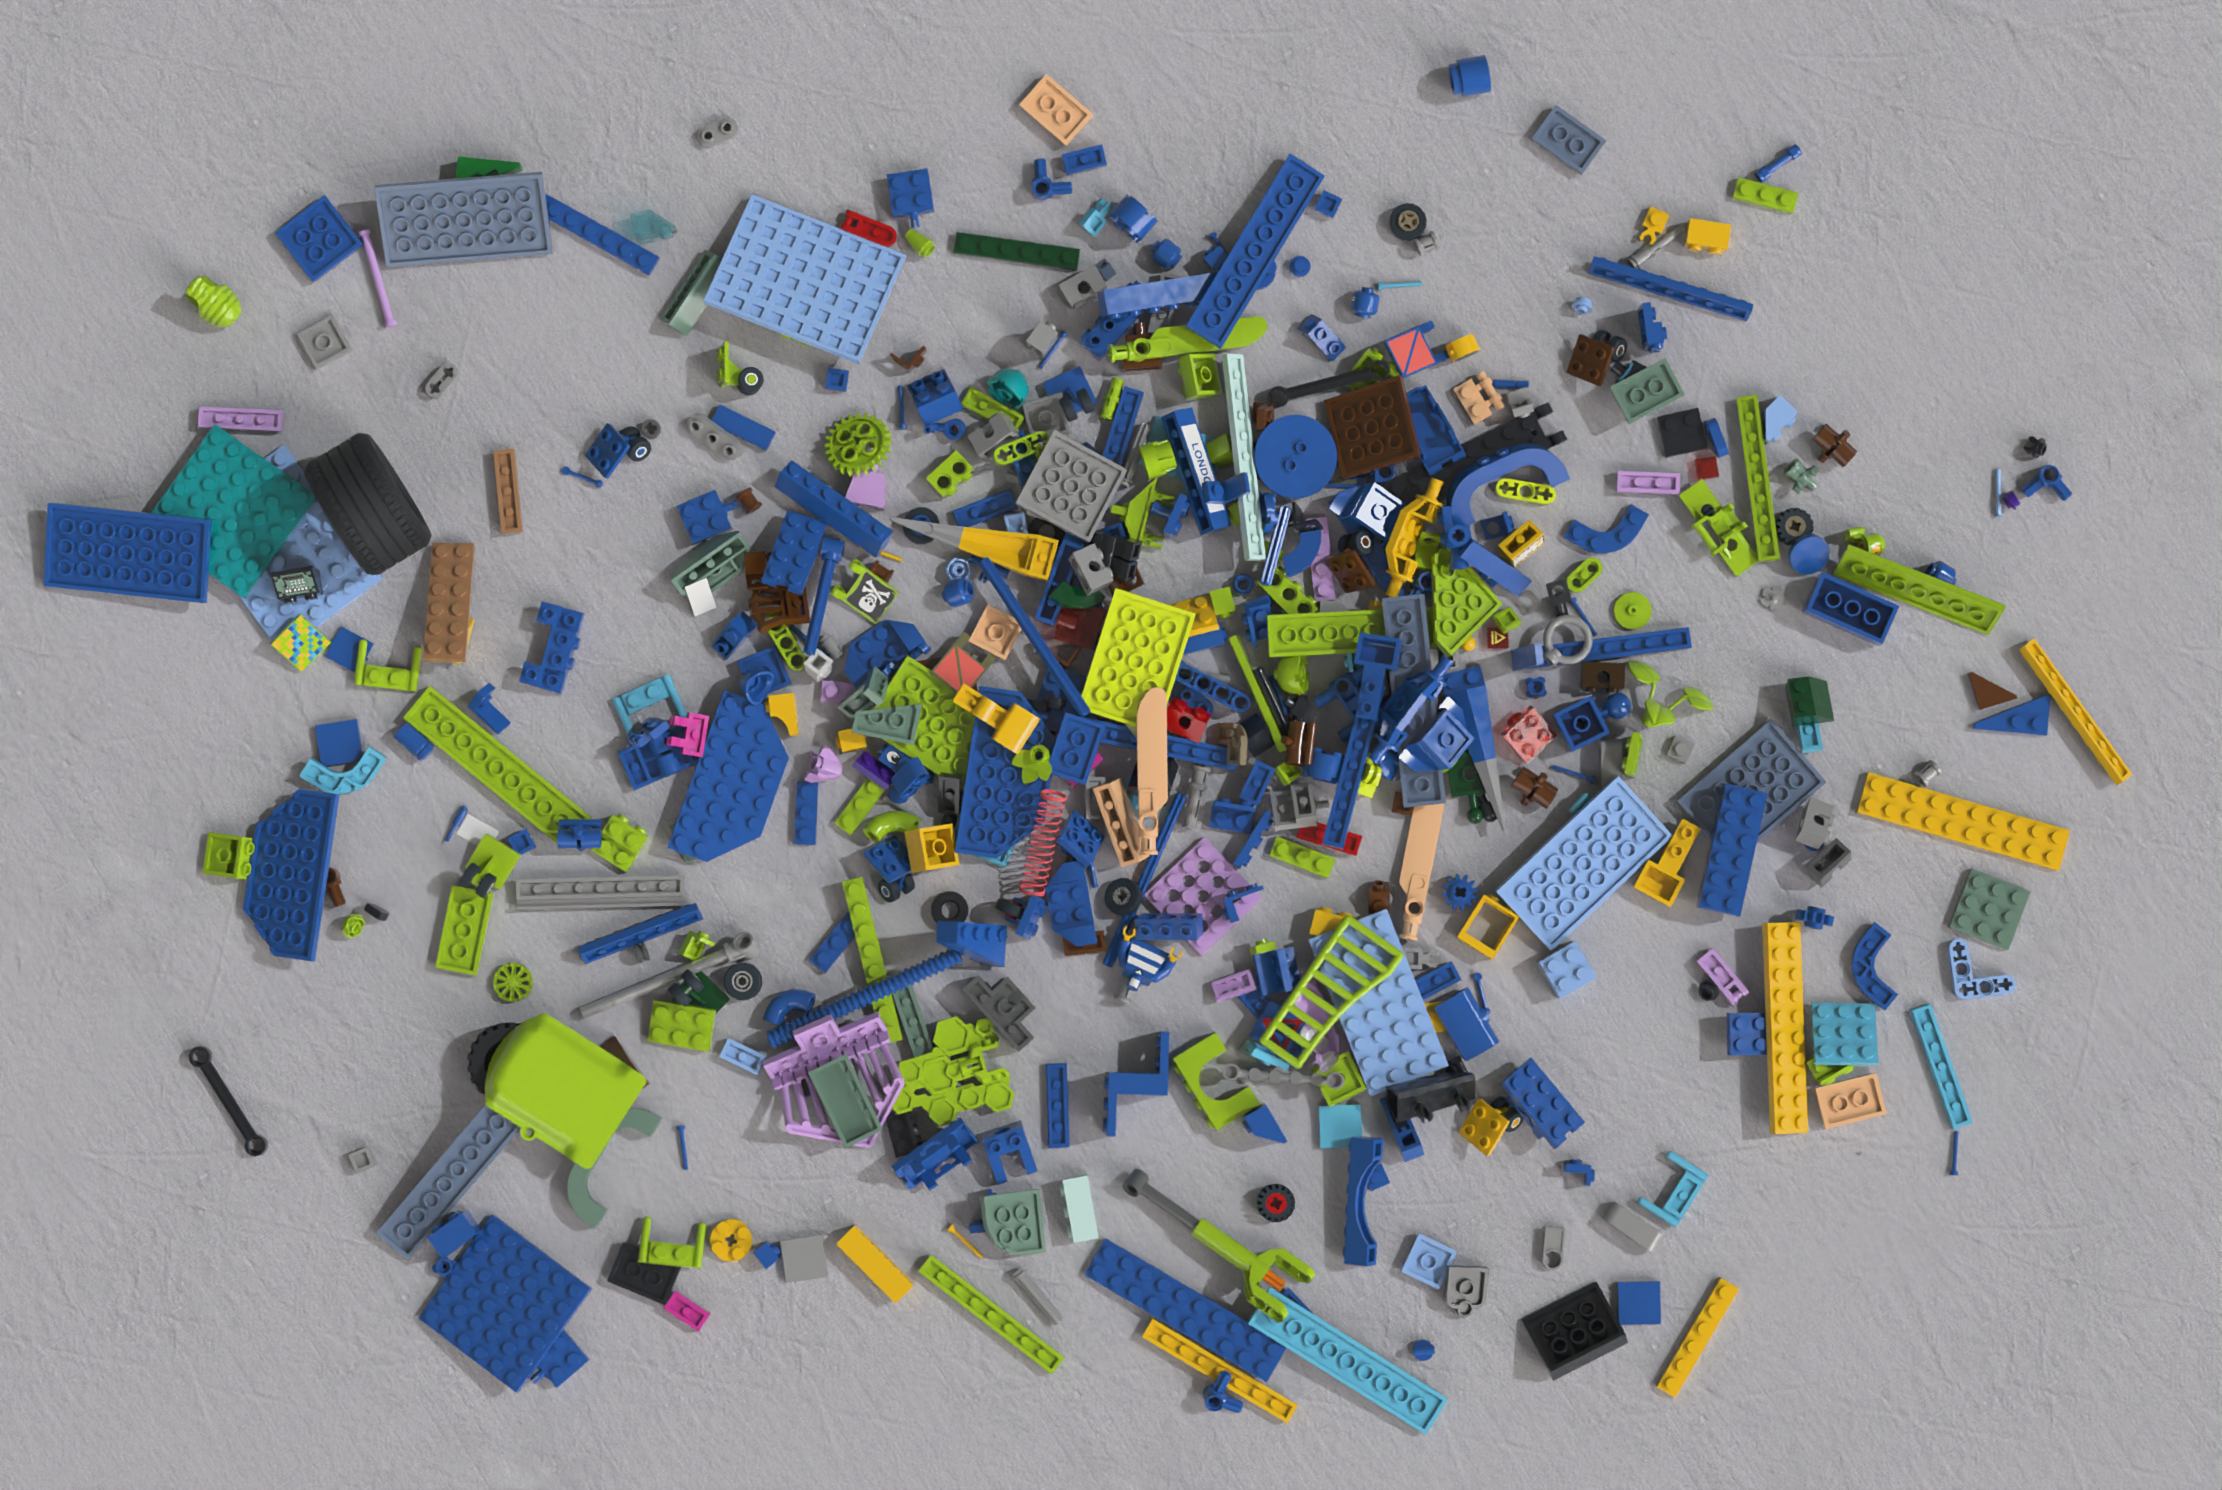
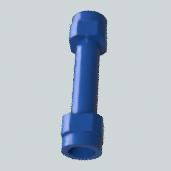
(1764, 173)

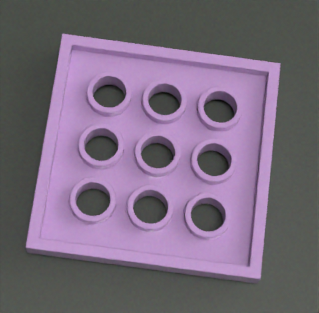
(1202, 881)

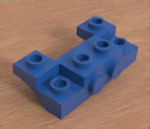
(559, 648)

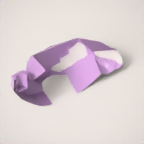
(1328, 1048)

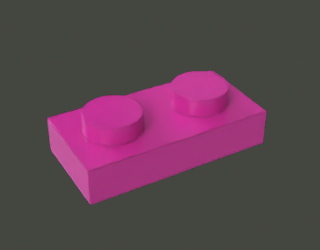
(687, 1311)

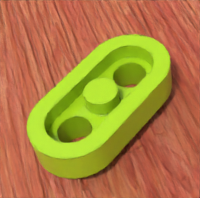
(1583, 575)

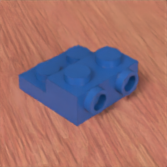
(1651, 333)

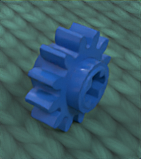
(1468, 894)
(1814, 917)

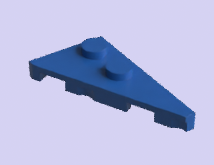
(2024, 719)

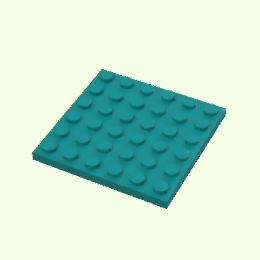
(249, 504)

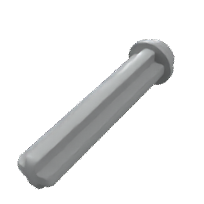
(1134, 453)
(1037, 1296)

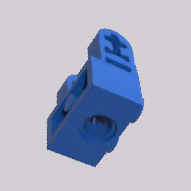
(1006, 1140)

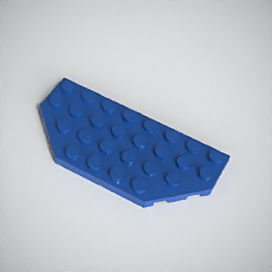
(731, 781)
(995, 801)
(291, 873)

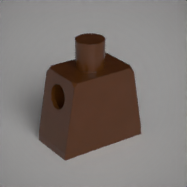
(1148, 364)

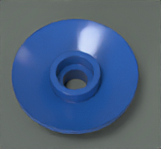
(1390, 766)

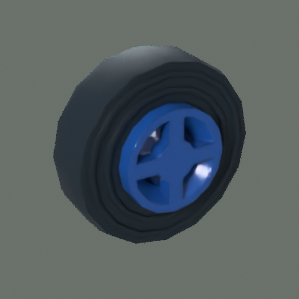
(920, 514)

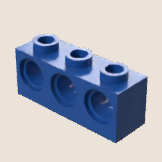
(1169, 926)

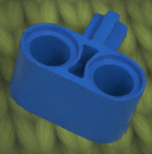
(911, 778)

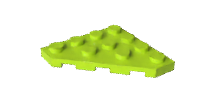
(1459, 603)

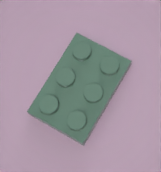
(1646, 391)

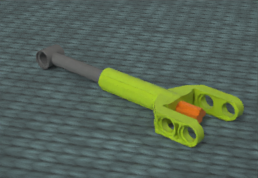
(1254, 1266)

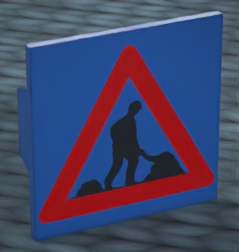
(1277, 1037)

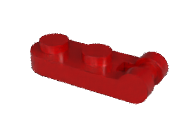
(869, 229)

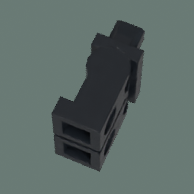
(1118, 553)

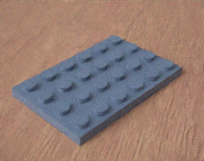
(1761, 763)

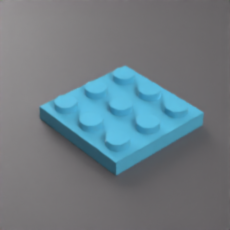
(1844, 1034)

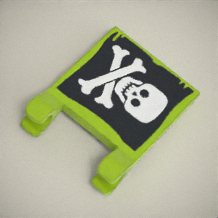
(869, 593)

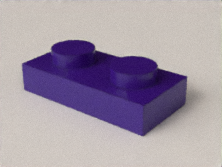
(874, 770)

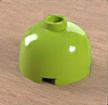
(1292, 674)

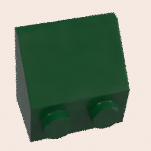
(1808, 701)

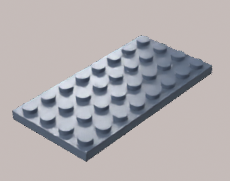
(464, 219)

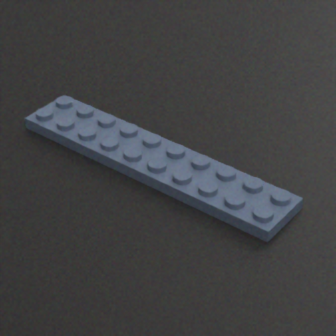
(1407, 620)
(447, 1181)

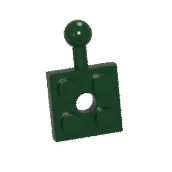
(1462, 787)

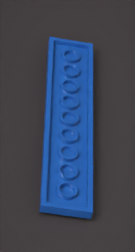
(1254, 251)
(1185, 1309)

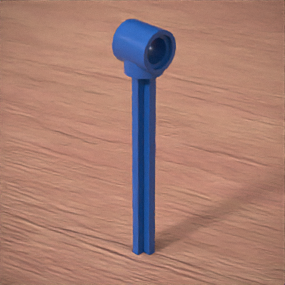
(831, 554)

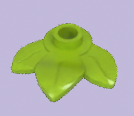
(1032, 766)

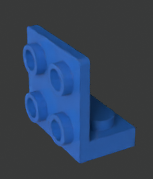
(1232, 816)

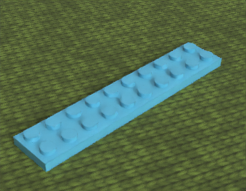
(1352, 1364)

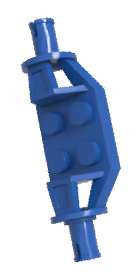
(1404, 704)

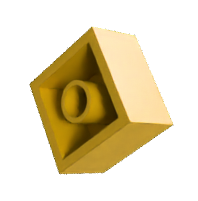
(931, 848)

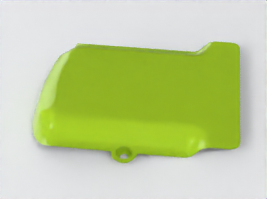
(560, 1088)

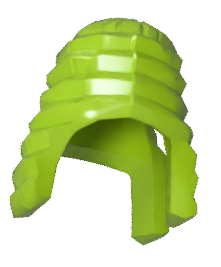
(214, 302)

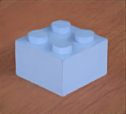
(1566, 969)

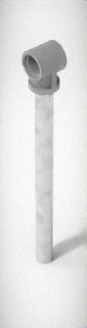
(732, 951)

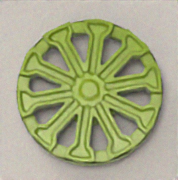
(513, 982)

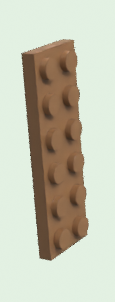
(449, 602)

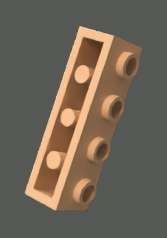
(1120, 821)

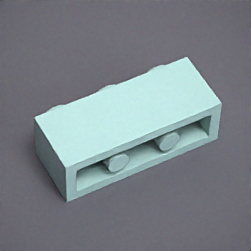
(1079, 1208)

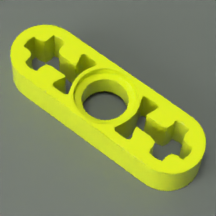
(1510, 483)

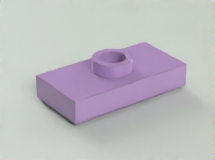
(1233, 985)

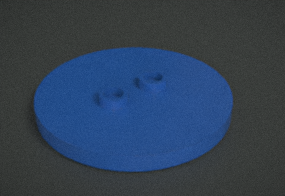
(1295, 456)

